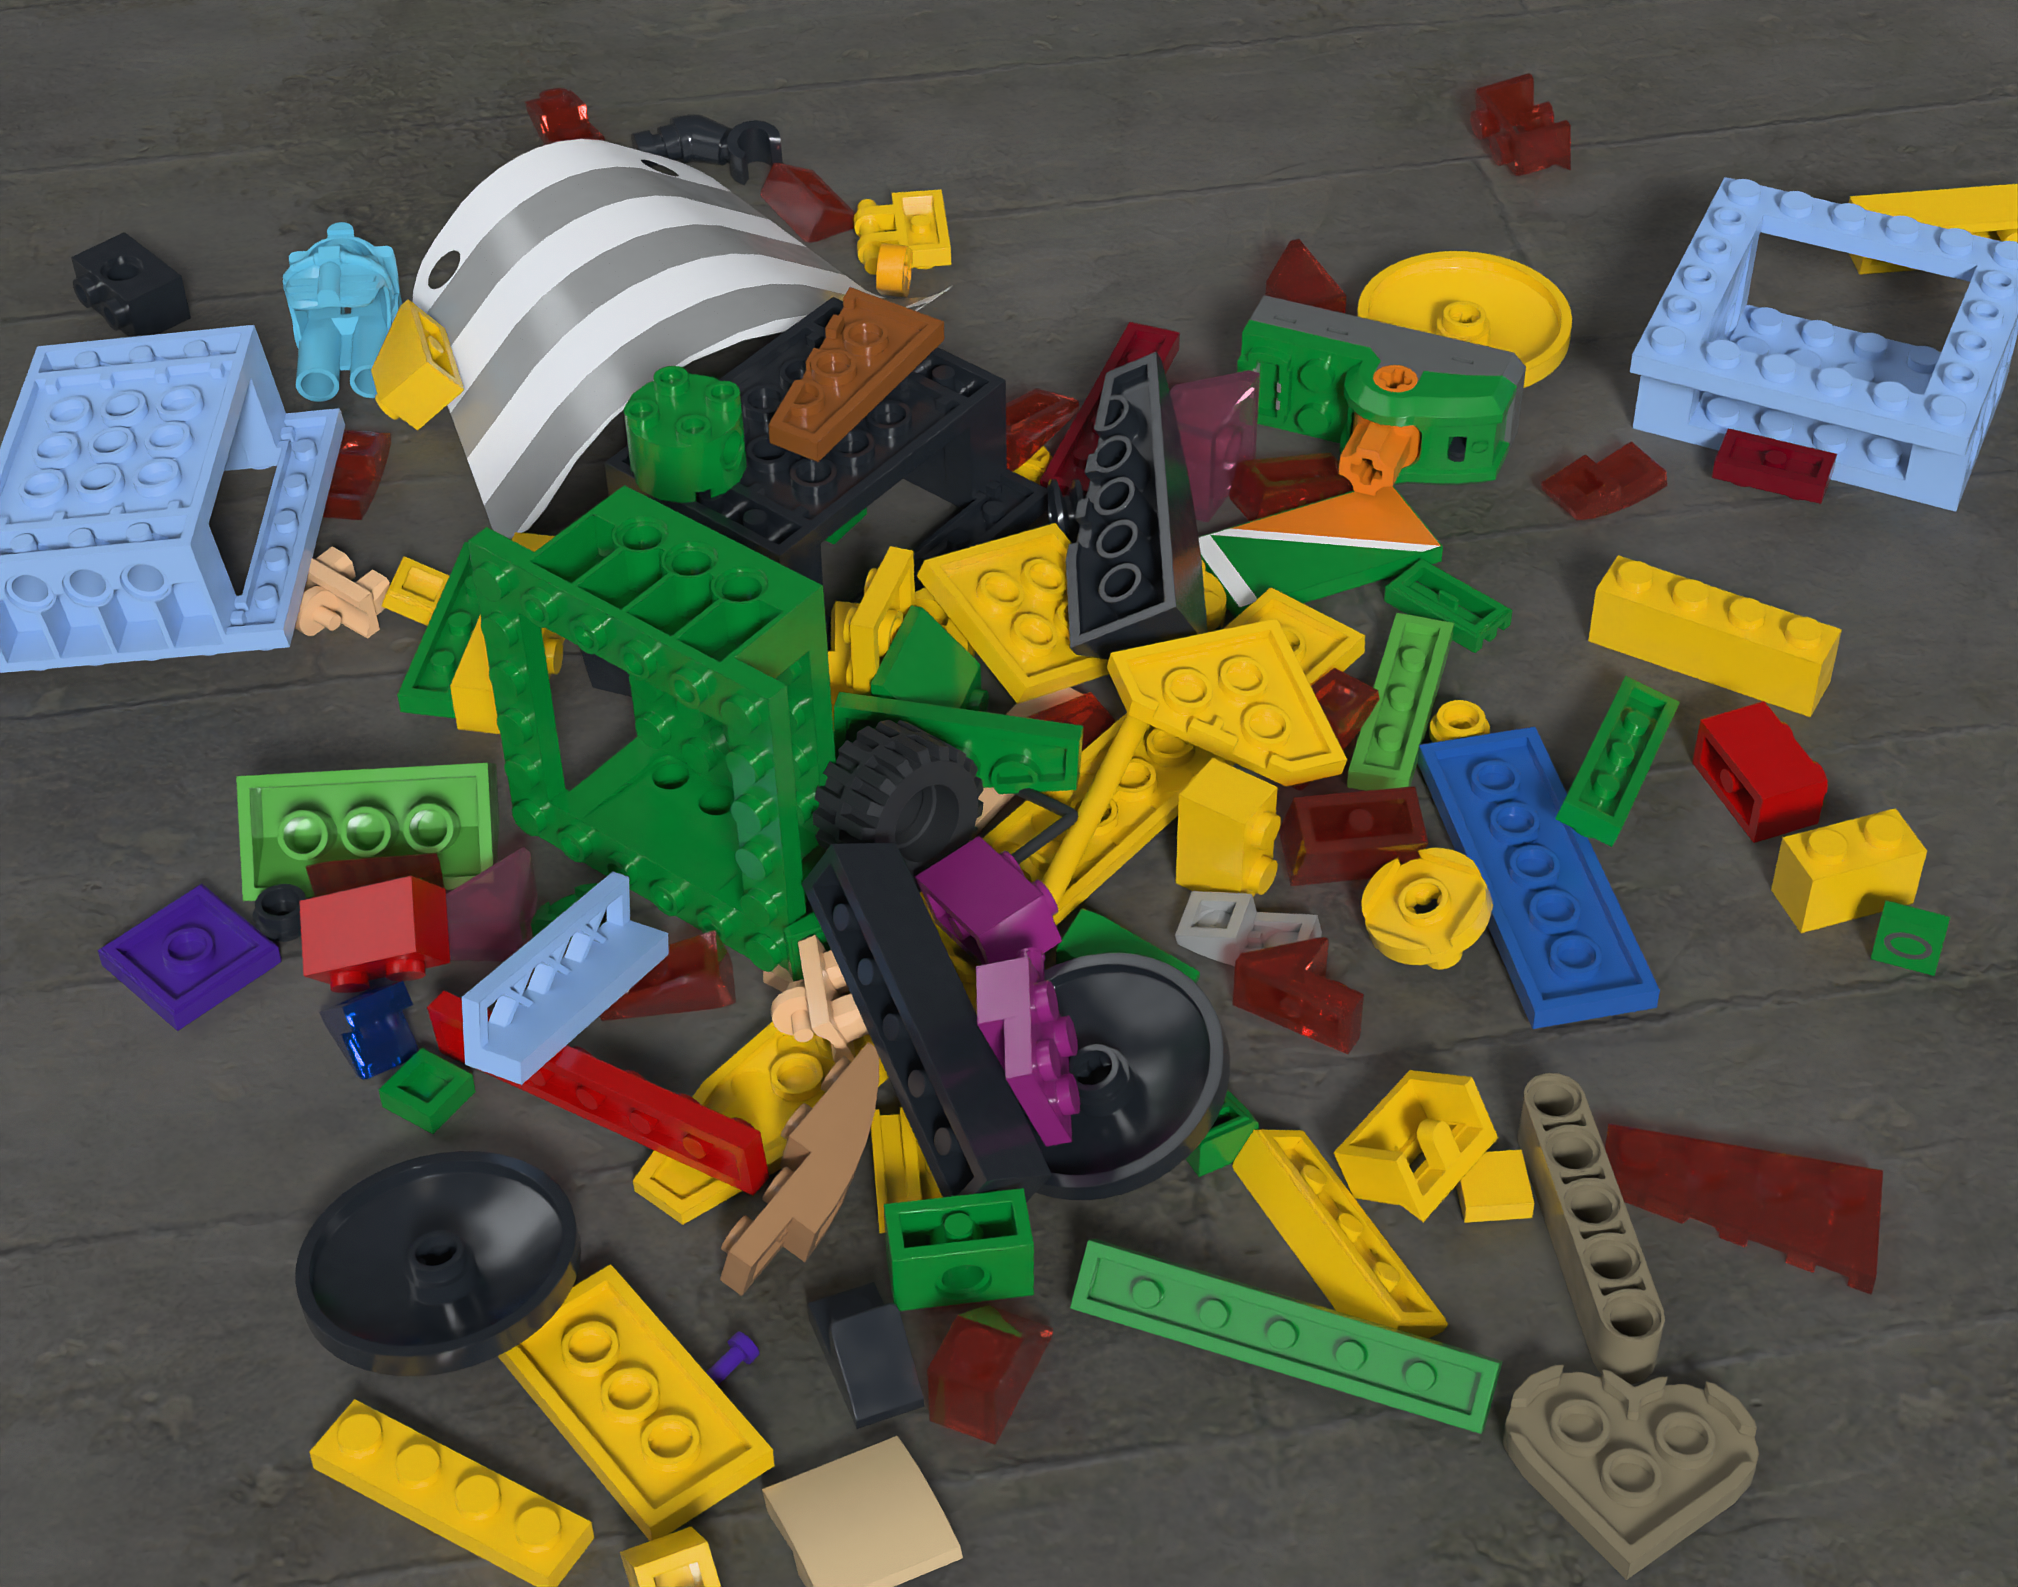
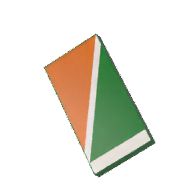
(1319, 548)

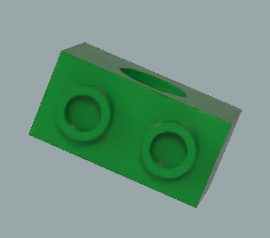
(959, 1249)

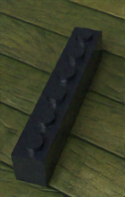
(922, 1023)

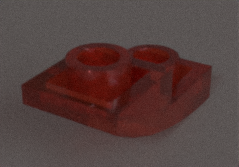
(561, 117)

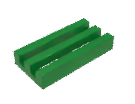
(1420, 601)

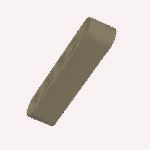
(1590, 1228)

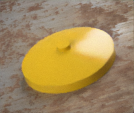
(1477, 302)

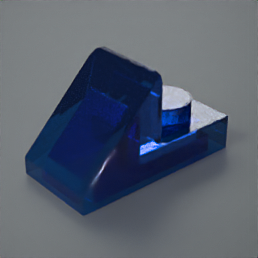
(373, 1029)

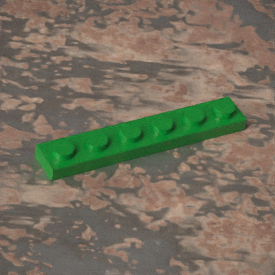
(1287, 1335)

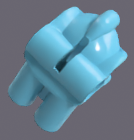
(318, 288)

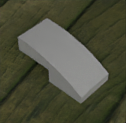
(1228, 925)

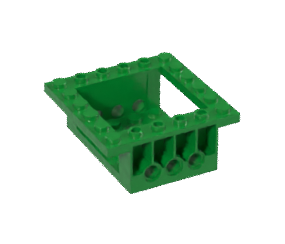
(726, 707)

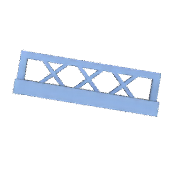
(563, 992)

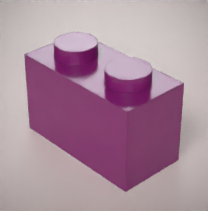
(989, 903)

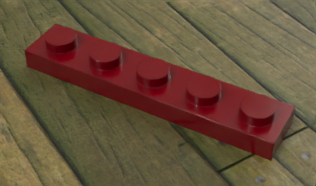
(1081, 438)

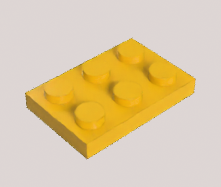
(876, 621)

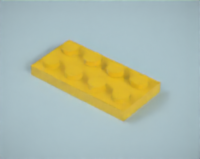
(637, 1406)

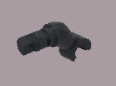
(710, 142)

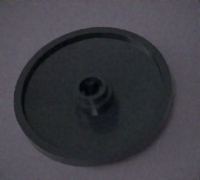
(1144, 1069)
(438, 1263)

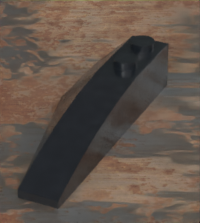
(1137, 544)

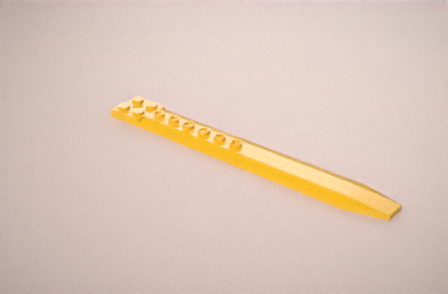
(779, 1074)

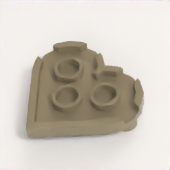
(1631, 1461)

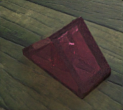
(493, 911)

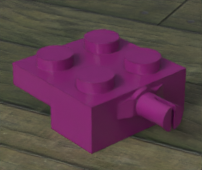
(1030, 1040)

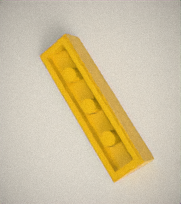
(1333, 1233)

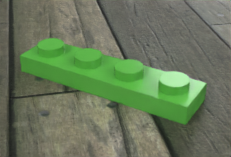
(1407, 692)

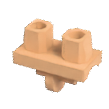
(335, 599)
(819, 1003)

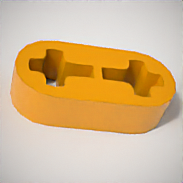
(894, 270)

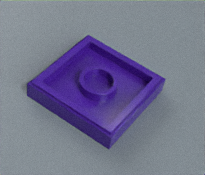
(189, 956)

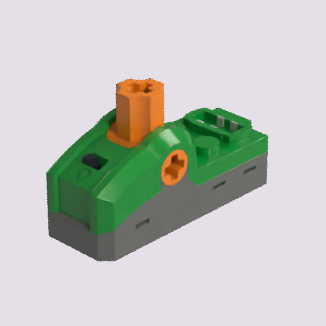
(1390, 395)

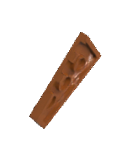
(856, 367)

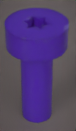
(740, 1350)

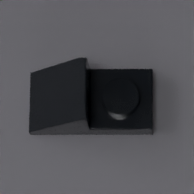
(867, 1354)

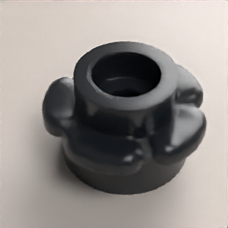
(279, 912)

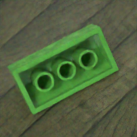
(366, 814)

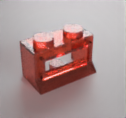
(1510, 105)

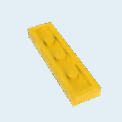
(452, 1495)

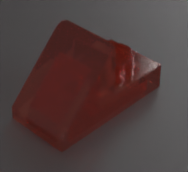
(1291, 990)

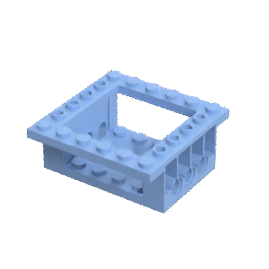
(1888, 409)
(134, 563)

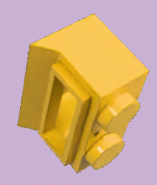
(1420, 1114)

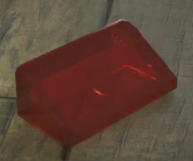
(806, 203)

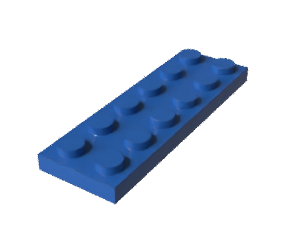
(1549, 894)

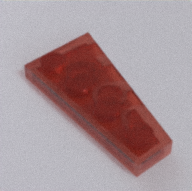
(1787, 1202)

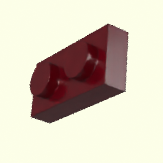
(1774, 466)

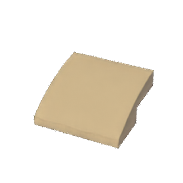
(863, 1520)

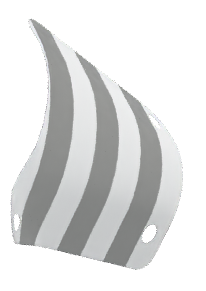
(583, 286)

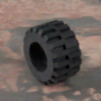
(902, 791)

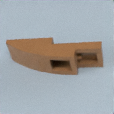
(815, 1172)

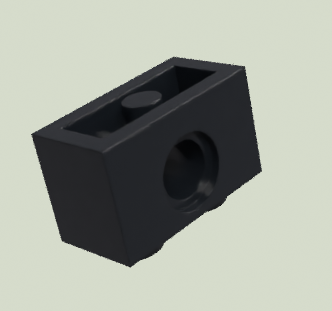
(130, 287)

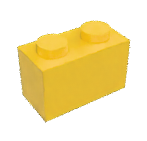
(1226, 832)
(1848, 870)

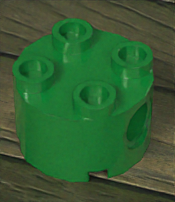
(685, 435)

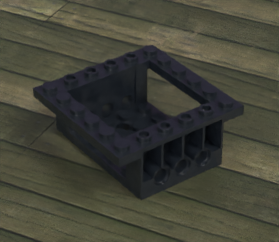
(933, 429)

